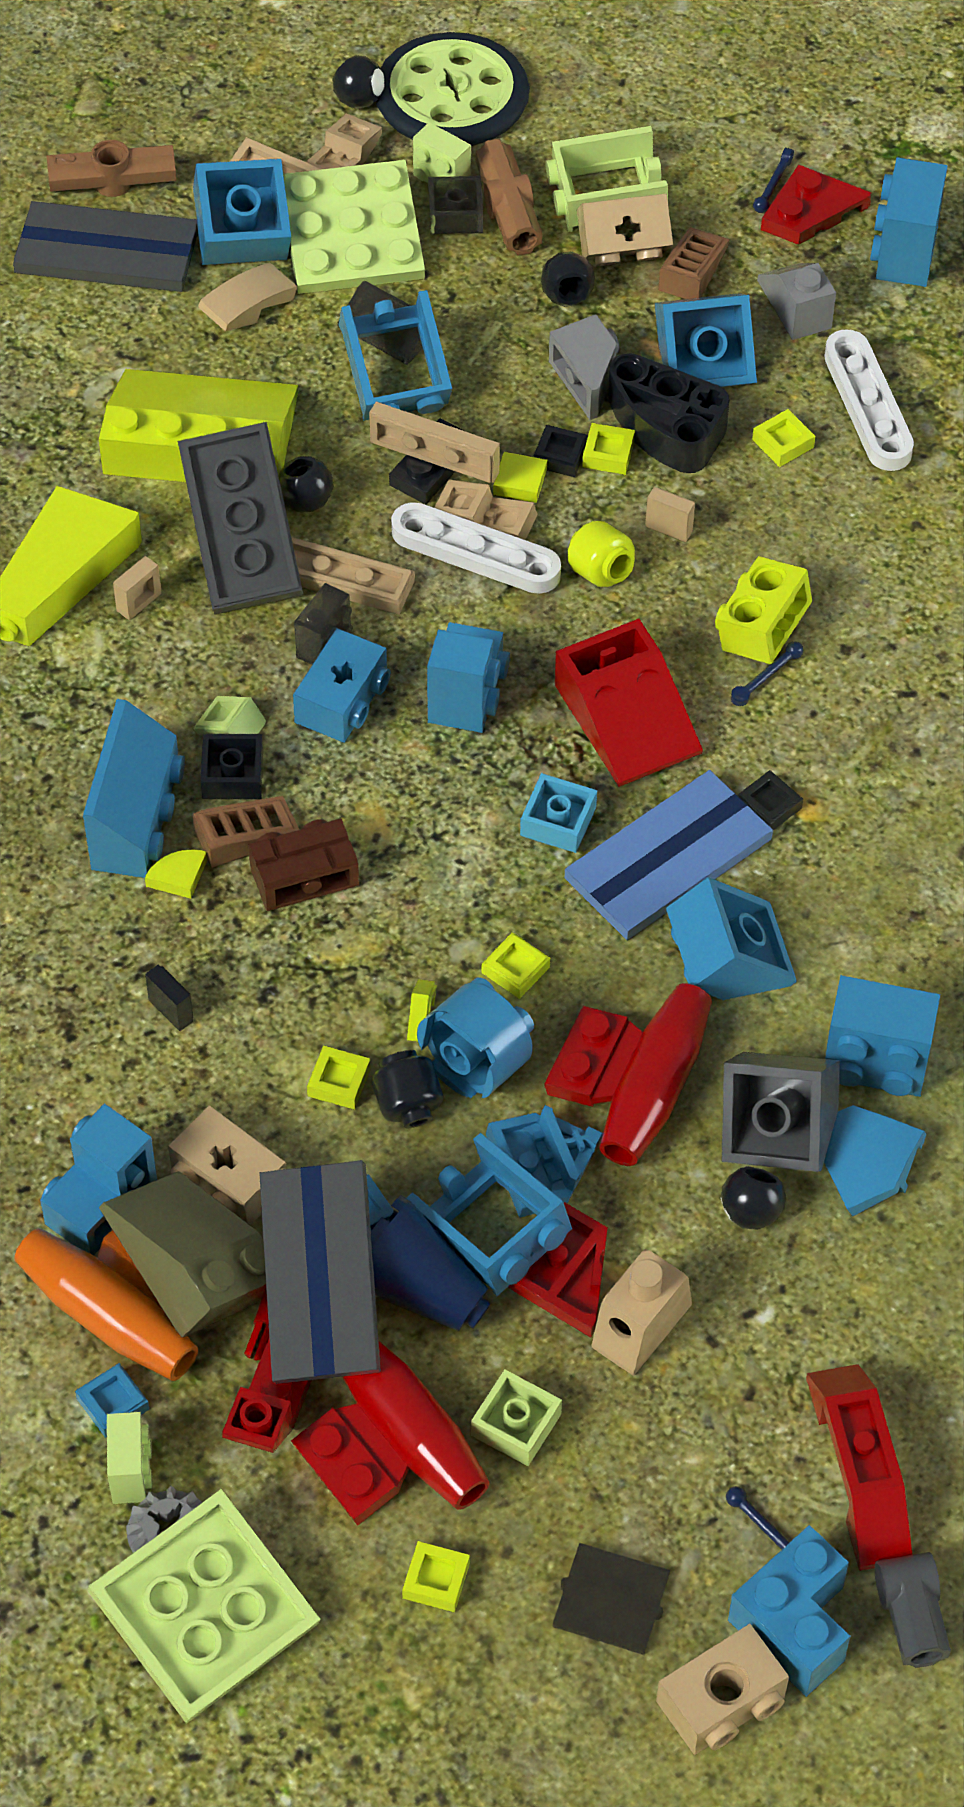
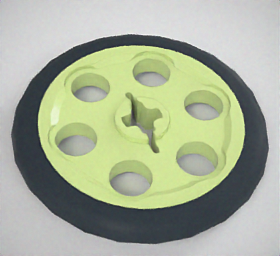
(436, 51)

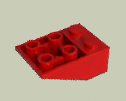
(626, 702)

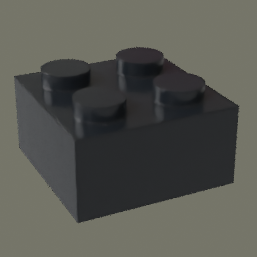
(232, 766)

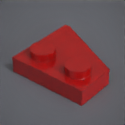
(811, 204)
(570, 1276)

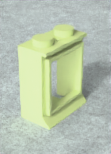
(602, 154)

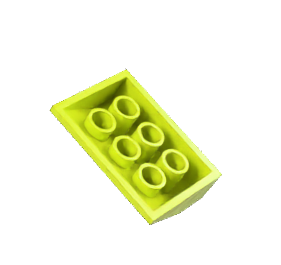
(160, 408)

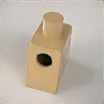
(649, 1302)

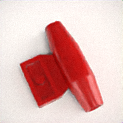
(632, 1069)
(393, 1428)

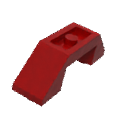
(266, 1410)
(867, 1463)

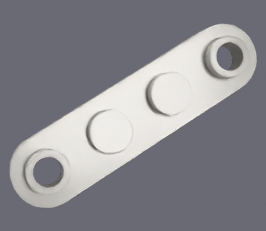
(869, 400)
(476, 547)

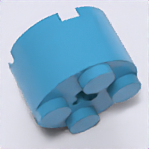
(476, 1039)

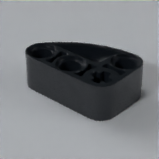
(672, 412)

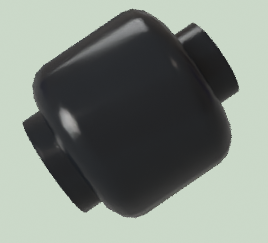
(407, 1088)

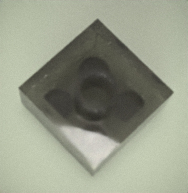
(455, 204)
(319, 620)

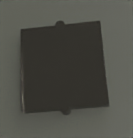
(611, 1598)

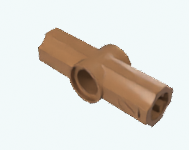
(111, 168)
(508, 197)

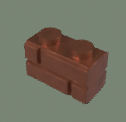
(303, 863)

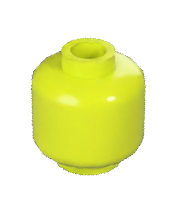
(601, 554)

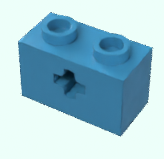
(341, 685)

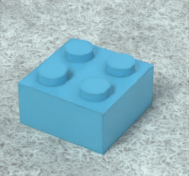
(558, 813)

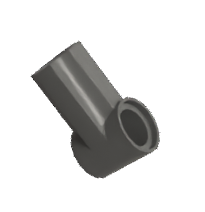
(911, 1593)

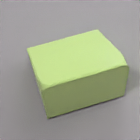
(231, 716)

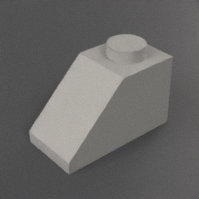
(800, 298)
(582, 360)

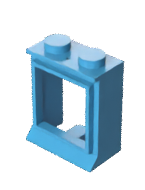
(386, 320)
(523, 1249)

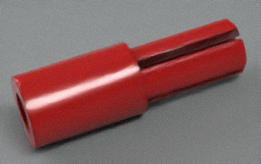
(261, 1322)

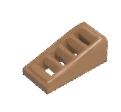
(690, 284)
(225, 818)

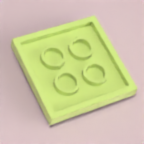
(353, 227)
(203, 1605)

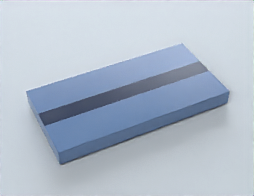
(667, 853)

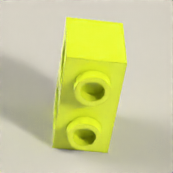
(763, 609)

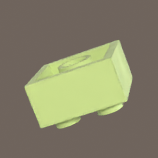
(439, 154)
(516, 1417)
(128, 1457)

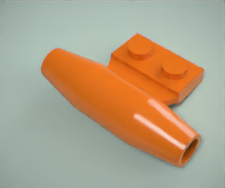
(107, 1299)

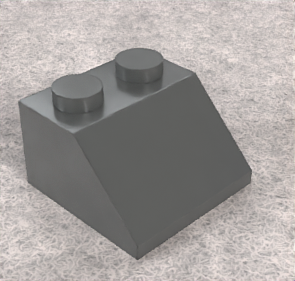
(779, 1110)

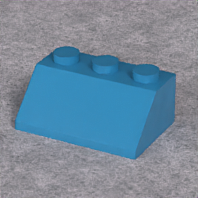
(131, 793)

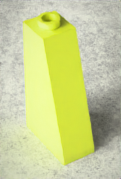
(62, 560)

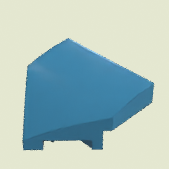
(546, 1149)
(870, 1156)

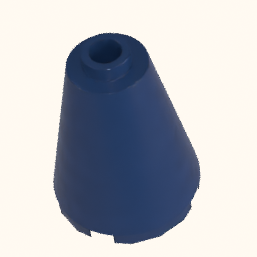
(422, 1271)

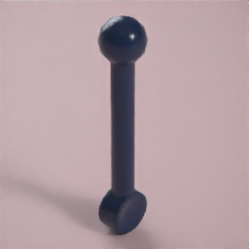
(761, 203)
(741, 694)
(737, 1497)

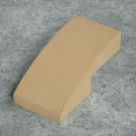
(347, 143)
(243, 296)
(478, 505)

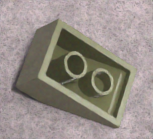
(189, 1251)

